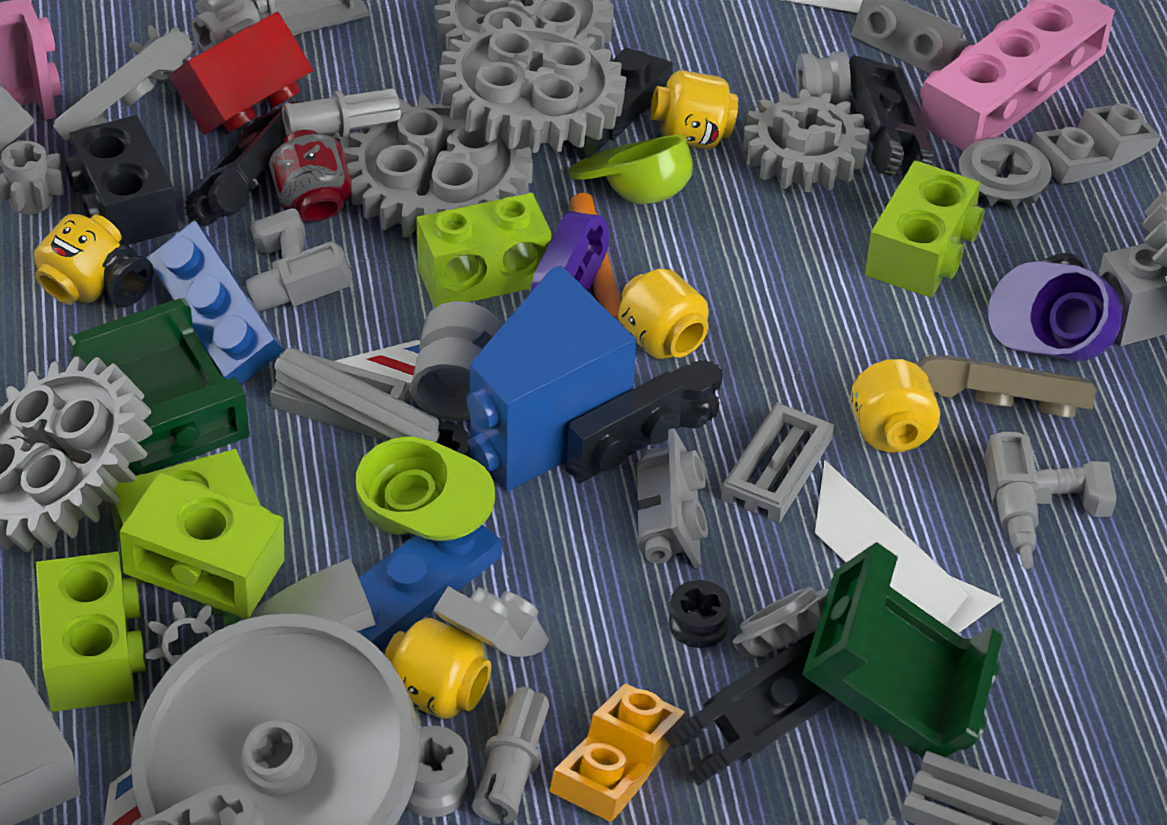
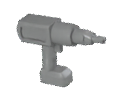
(300, 273)
(1019, 487)

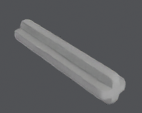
(353, 397)

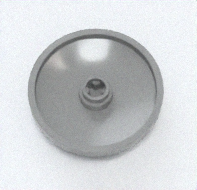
(289, 714)

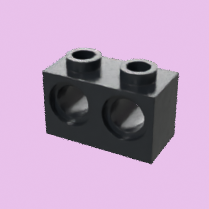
(122, 179)

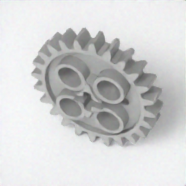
(589, 17)
(531, 84)
(396, 161)
(69, 414)

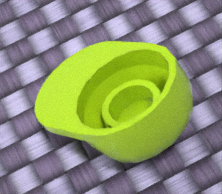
(641, 170)
(423, 489)

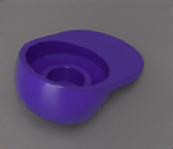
(1055, 311)

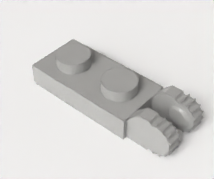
(126, 83)

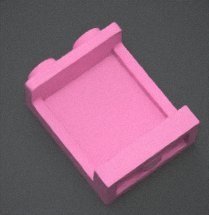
(24, 58)

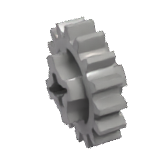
(805, 140)

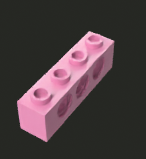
(1014, 69)

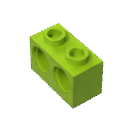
(924, 229)
(481, 249)
(86, 631)

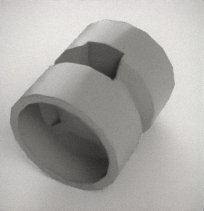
(448, 345)

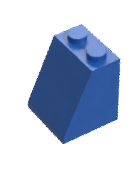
(542, 372)

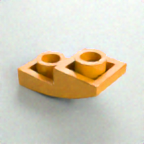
(618, 753)

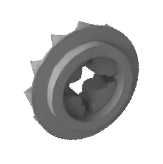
(1028, 173)
(780, 623)

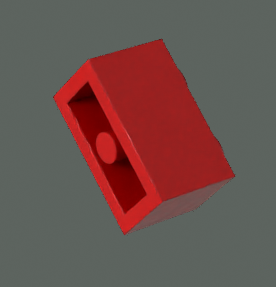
(242, 73)

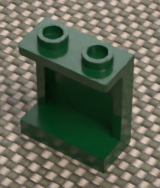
(181, 385)
(900, 661)

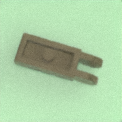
(1000, 383)

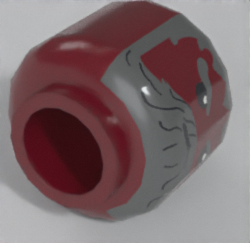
(311, 175)

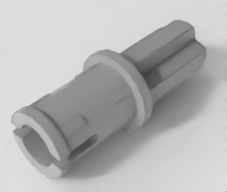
(343, 112)
(511, 756)

